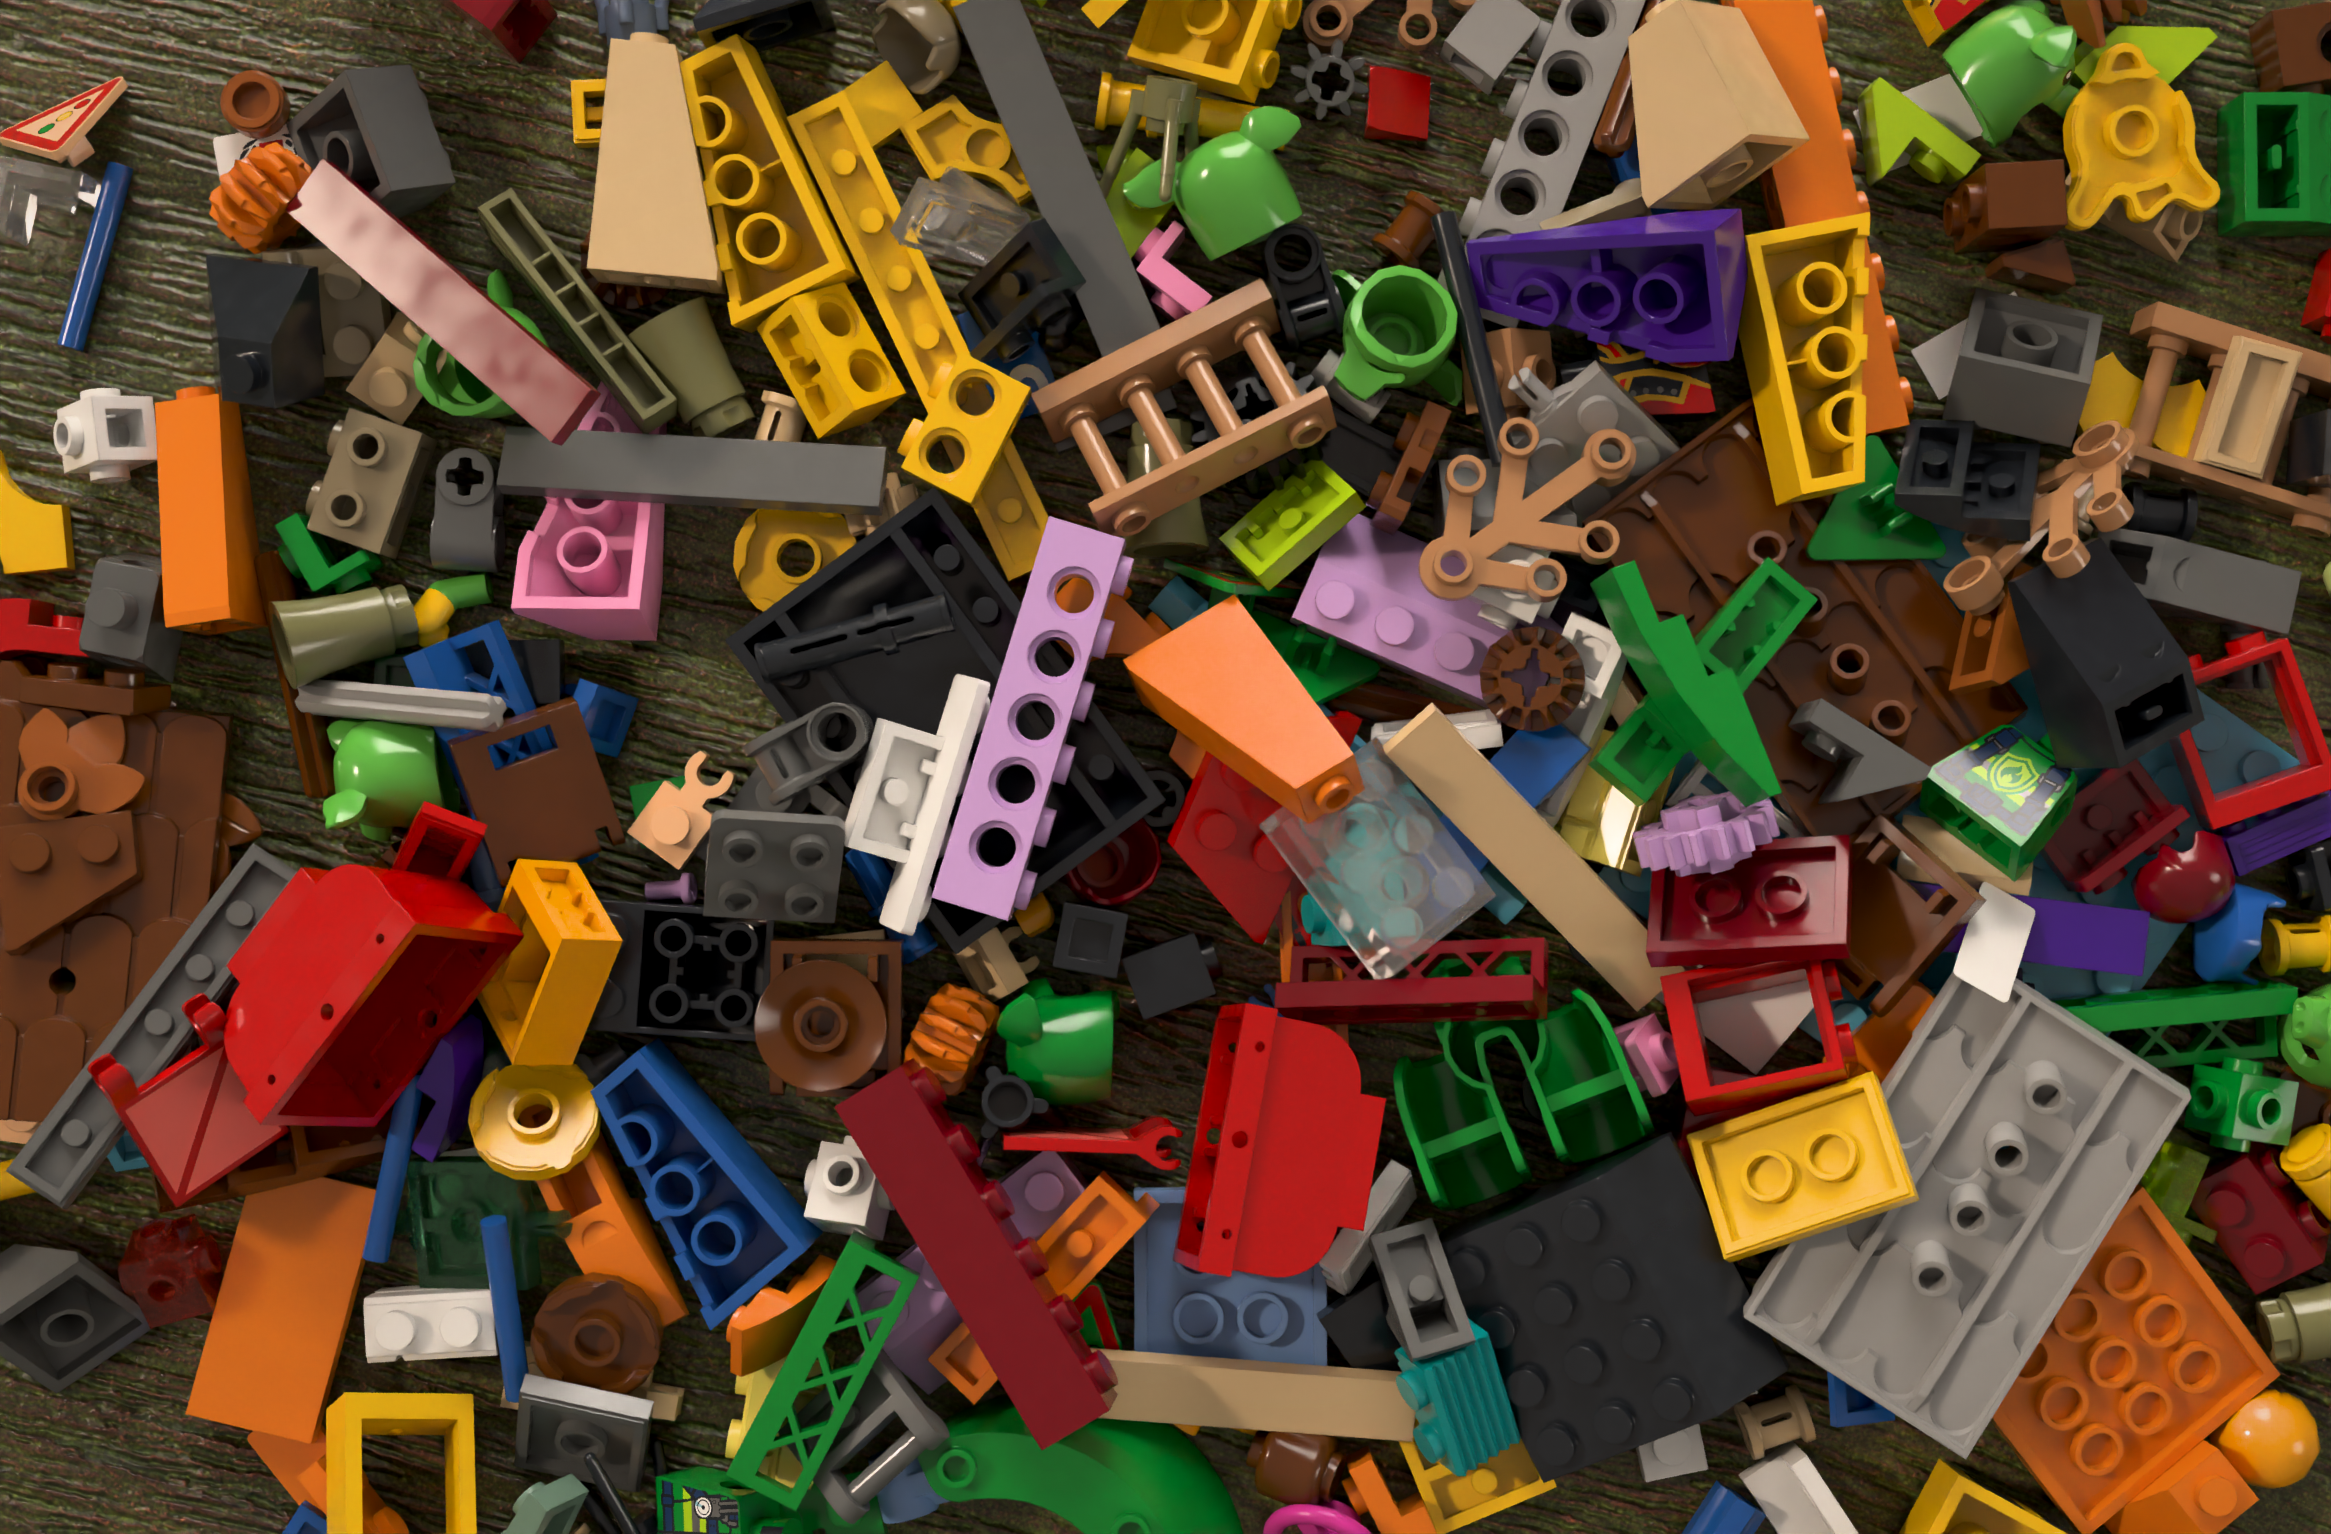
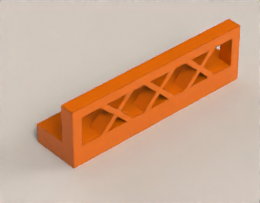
(1075, 1250)

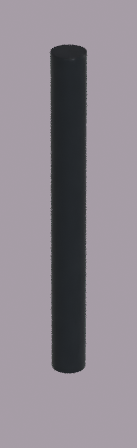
(1471, 330)

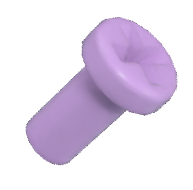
(673, 889)

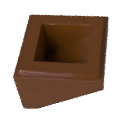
(2036, 267)

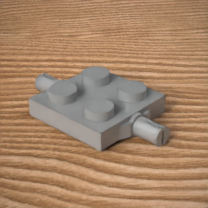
(1572, 415)

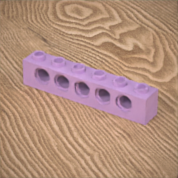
(1063, 554)

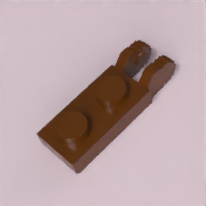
(70, 686)

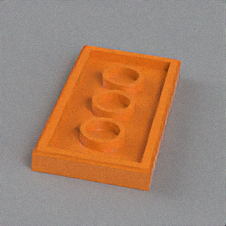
(284, 1309)

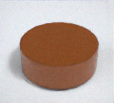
(255, 104)

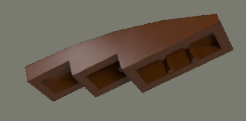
(295, 1158)

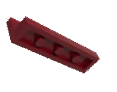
(1418, 997)

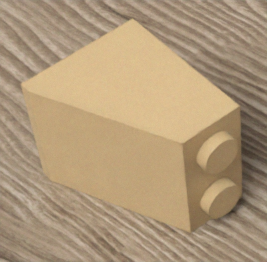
(1705, 106)

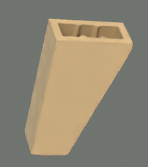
(649, 186)

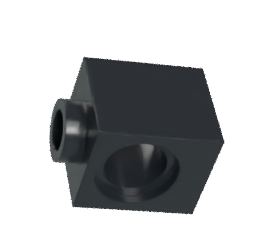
(1090, 939)
(1172, 974)

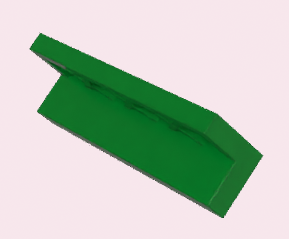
(2206, 1004)
(794, 1372)

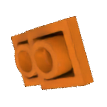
(774, 1319)

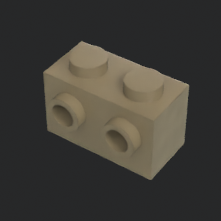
(370, 482)

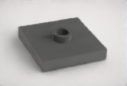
(567, 1420)

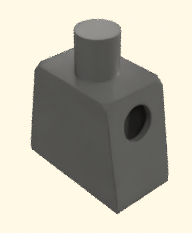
(126, 617)

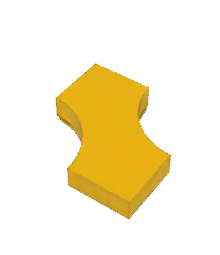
(961, 140)
(2115, 396)
(32, 533)

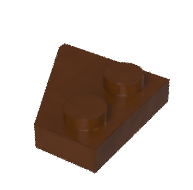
(1394, 491)
(60, 870)

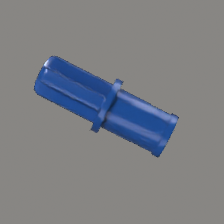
(874, 879)

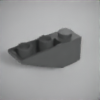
(2206, 582)

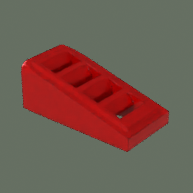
(439, 842)

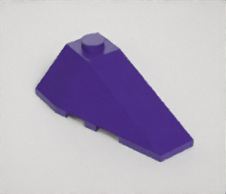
(1640, 281)

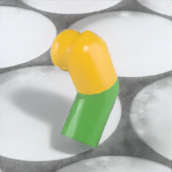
(444, 599)

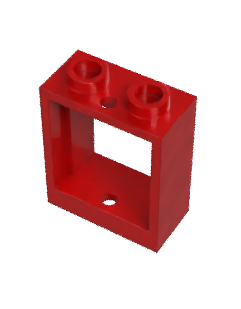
(2274, 790)
(1688, 988)

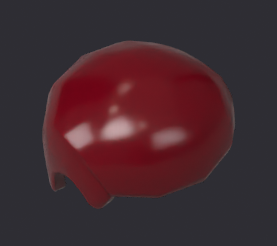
(1118, 869)
(2187, 883)

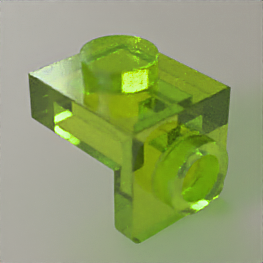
(2172, 1184)

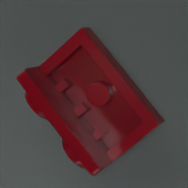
(2109, 825)
(2261, 1218)

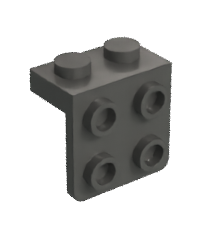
(773, 866)

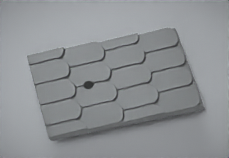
(1956, 1290)

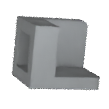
(1488, 40)

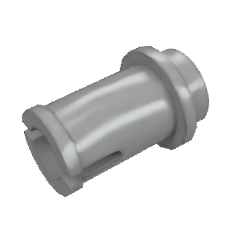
(1324, 376)

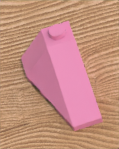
(593, 560)

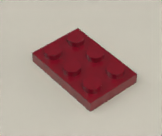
(1769, 908)

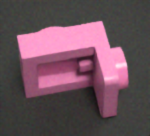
(1173, 291)
(1649, 1054)

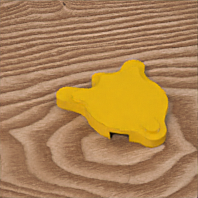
(2132, 144)

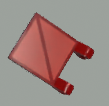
(191, 1114)
(1136, 1139)

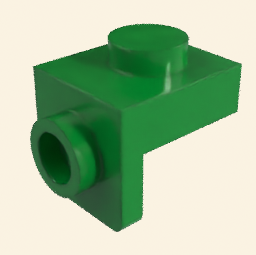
(311, 557)

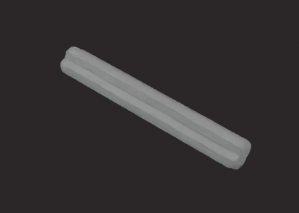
(402, 704)

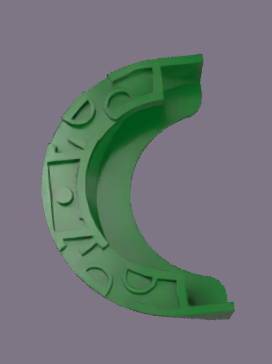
(1098, 1478)

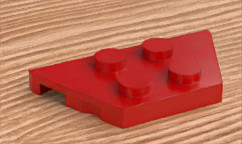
(1227, 848)

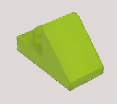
(1895, 125)

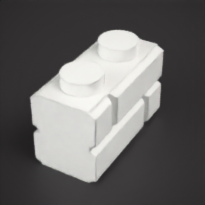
(428, 1324)

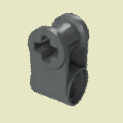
(468, 523)
(798, 752)

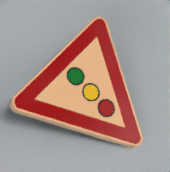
(62, 129)

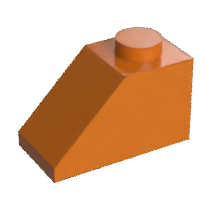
(2191, 1497)

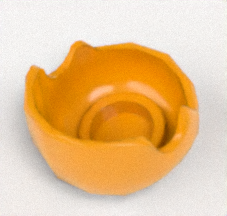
(2269, 1440)

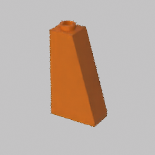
(206, 516)
(1248, 709)

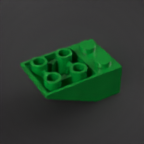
(2274, 165)

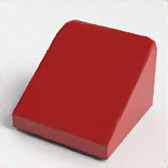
(1397, 105)

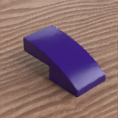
(451, 1081)

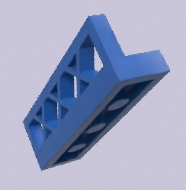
(449, 668)

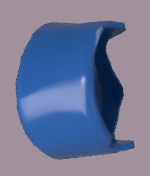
(2232, 936)

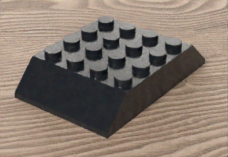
(914, 559)

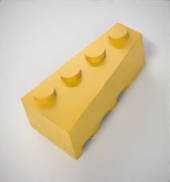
(762, 193)
(1808, 353)

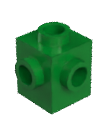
(2241, 1104)

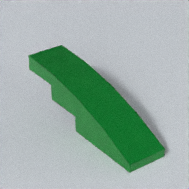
(1738, 636)
(1701, 708)

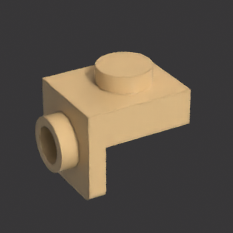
(387, 374)

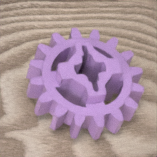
(1705, 834)

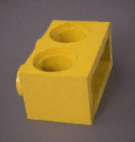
(831, 359)
(980, 435)

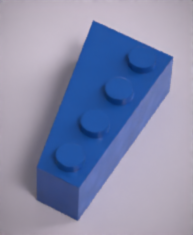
(702, 1181)

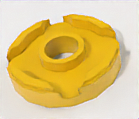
(764, 539)
(538, 1151)

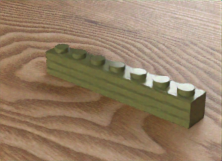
(577, 312)

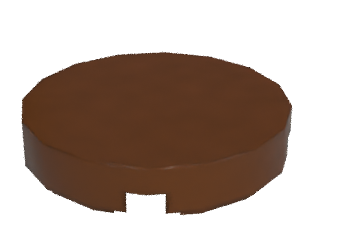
(597, 1333)

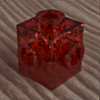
(171, 1270)

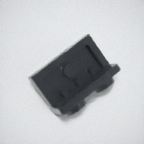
(1021, 292)

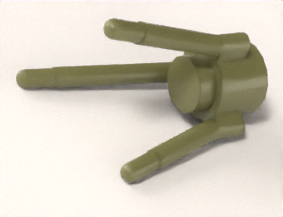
(1170, 110)

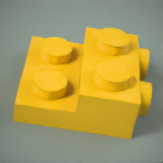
(1215, 42)

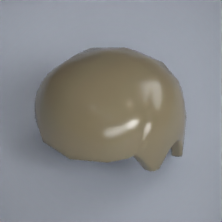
(918, 42)

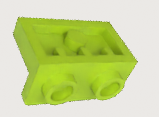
(1292, 524)

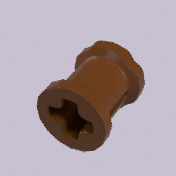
(1409, 233)

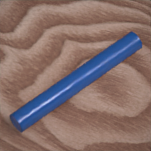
(95, 256)
(393, 1173)
(505, 1304)

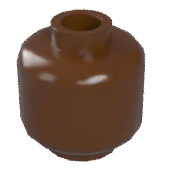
(1296, 1466)

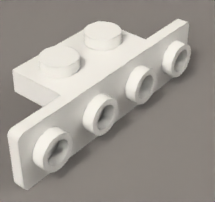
(909, 795)

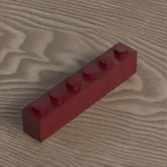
(979, 1253)

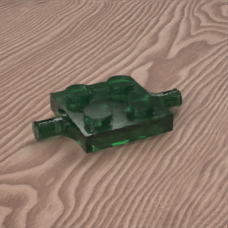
(445, 1217)

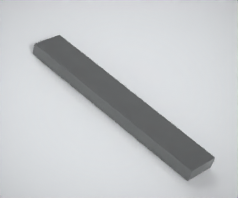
(1057, 169)
(696, 471)
(151, 1031)

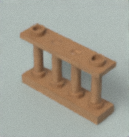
(2179, 332)
(1158, 361)

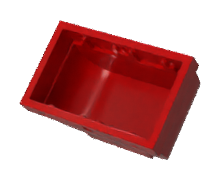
(348, 989)
(1289, 1149)

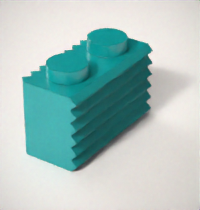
(1459, 1404)

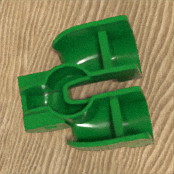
(1459, 1119)

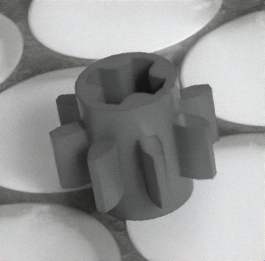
(1337, 94)

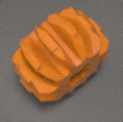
(255, 196)
(954, 1036)

